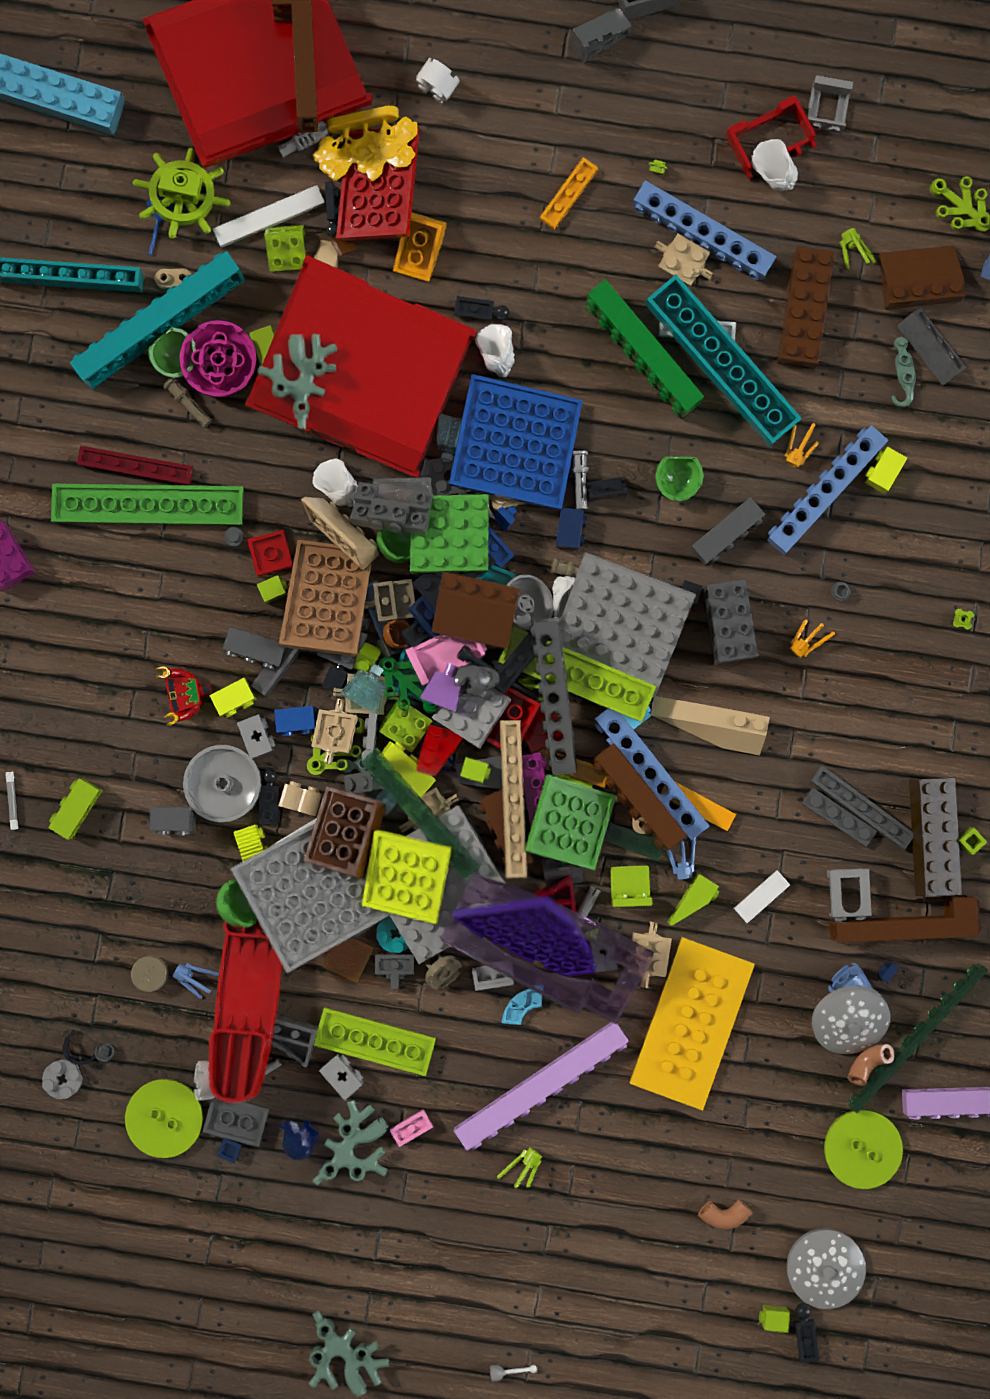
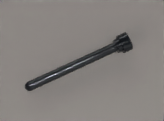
(466, 654)

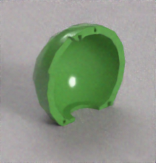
(165, 352)
(679, 477)
(394, 545)
(234, 906)

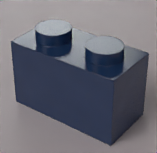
(570, 528)

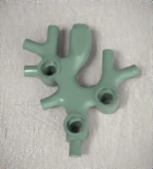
(304, 385)
(344, 1150)
(341, 1347)

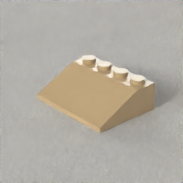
(341, 531)

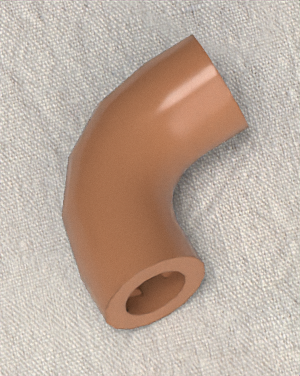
(868, 1061)
(726, 1218)

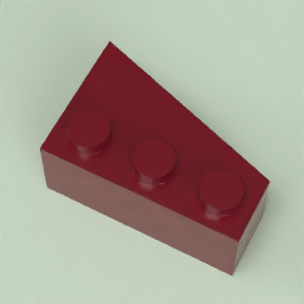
(559, 892)

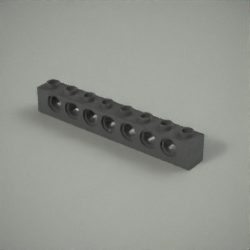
(558, 764)

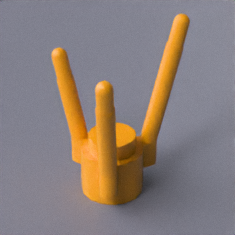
(795, 457)
(800, 647)

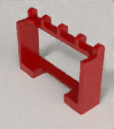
(783, 107)

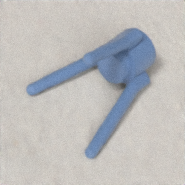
(683, 870)
(184, 975)

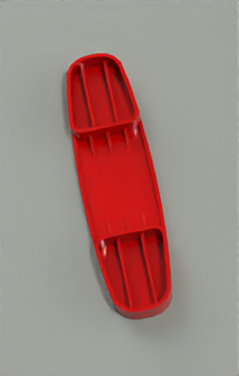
(243, 1014)

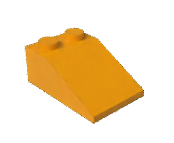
(420, 250)

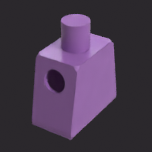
(442, 688)

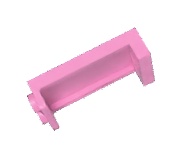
(439, 651)

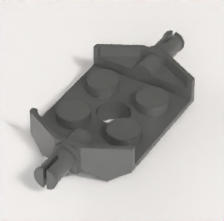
(435, 470)

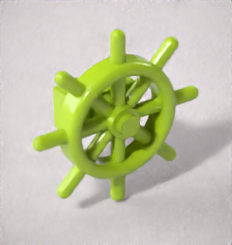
(181, 183)

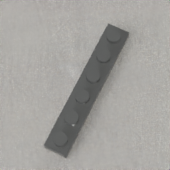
(862, 807)

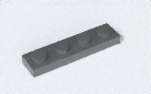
(839, 817)

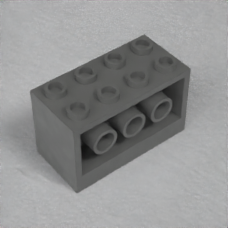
(729, 622)

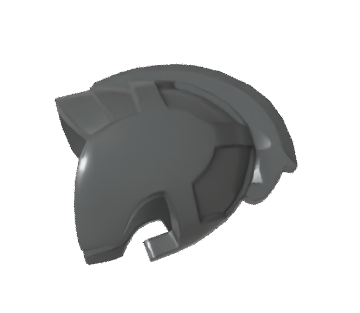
(475, 679)

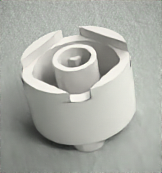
(437, 80)

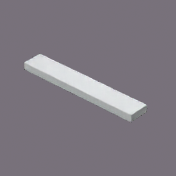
(269, 216)

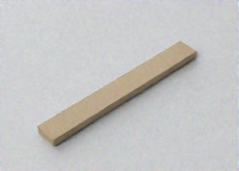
(513, 799)

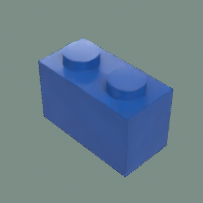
(294, 720)

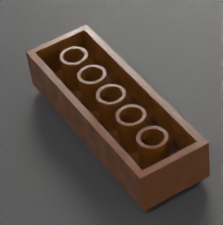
(805, 307)
(639, 798)

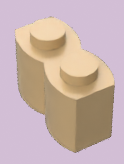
(301, 799)

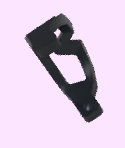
(67, 1054)

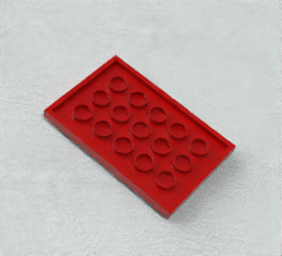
(379, 206)

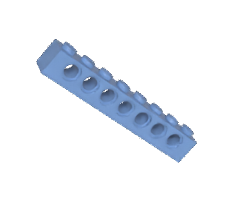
(699, 221)
(874, 441)
(697, 822)

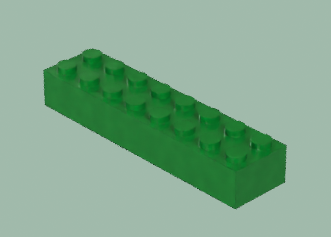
(643, 349)

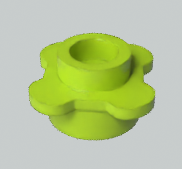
(657, 167)
(959, 614)

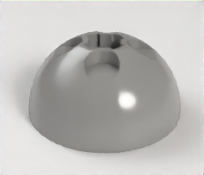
(534, 601)

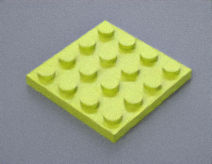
(406, 876)

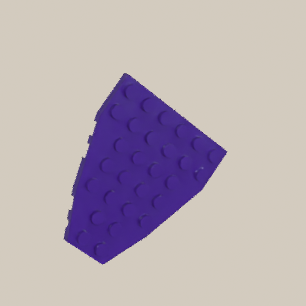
(533, 932)

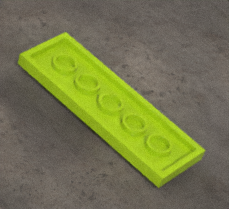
(374, 1041)

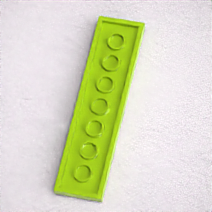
(593, 680)

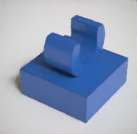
(505, 517)

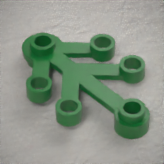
(405, 682)

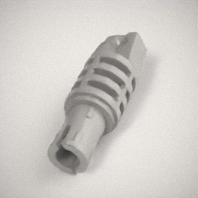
(303, 140)

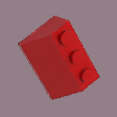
(519, 708)

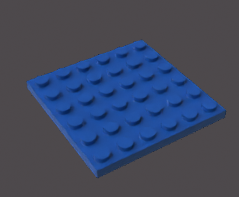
(515, 442)

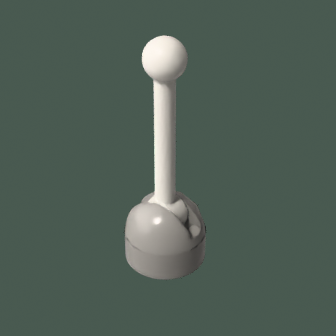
(497, 1371)

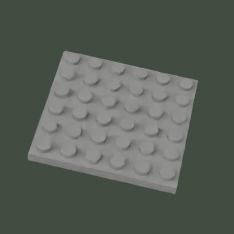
(624, 618)
(301, 903)
(422, 936)

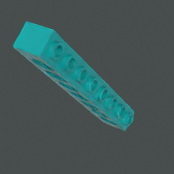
(71, 274)

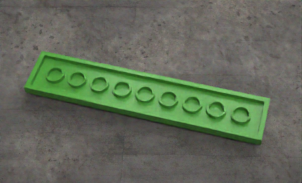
(147, 504)

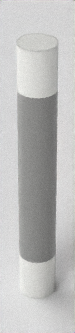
(12, 800)

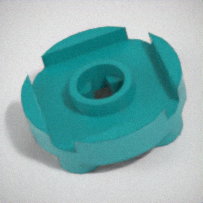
(384, 937)

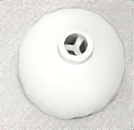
(201, 1079)

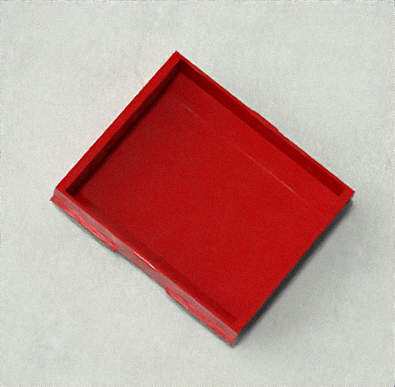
(237, 73)
(389, 360)

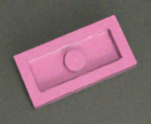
(411, 1128)

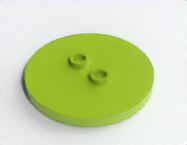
(164, 1118)
(863, 1149)

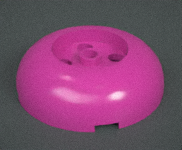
(221, 337)

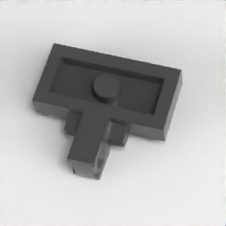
(394, 967)

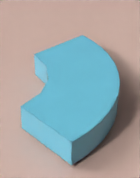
(520, 1006)

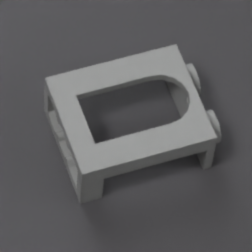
(832, 86)
(835, 893)

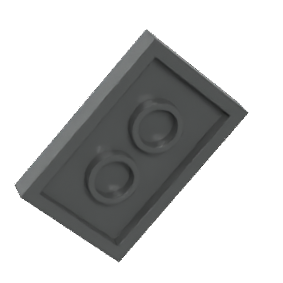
(237, 1121)

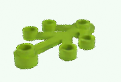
(963, 206)
(317, 757)

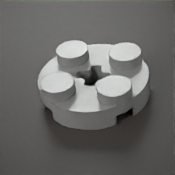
(51, 1082)

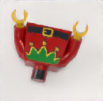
(184, 693)

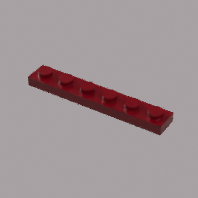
(135, 465)

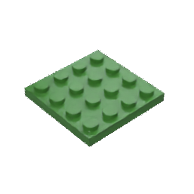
(455, 536)
(570, 822)

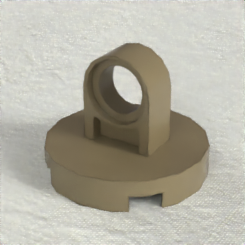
(443, 971)

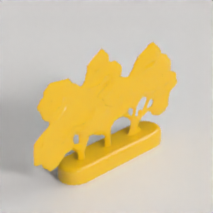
(372, 149)

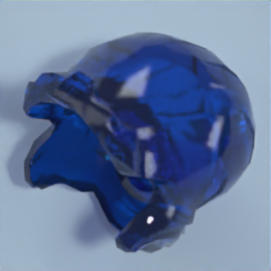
(298, 1141)

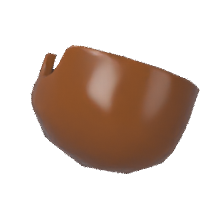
(391, 633)

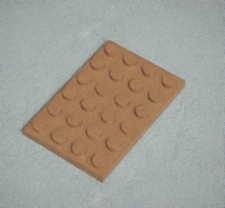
(324, 600)

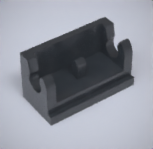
(606, 489)

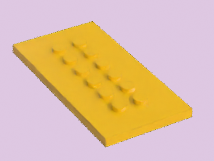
(692, 1023)

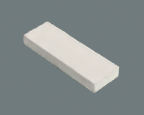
(761, 896)

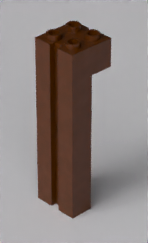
(304, 58)
(959, 920)

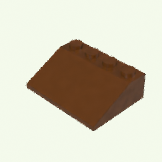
(921, 277)
(475, 610)
(344, 832)

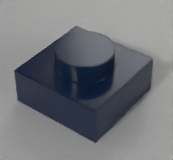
(887, 971)
(229, 1150)

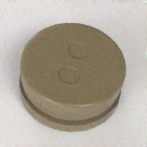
(149, 973)

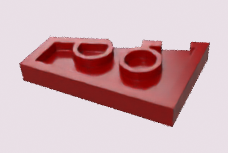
(436, 749)

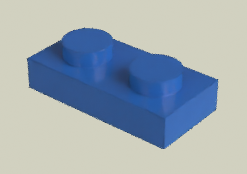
(499, 550)

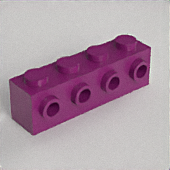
(533, 781)

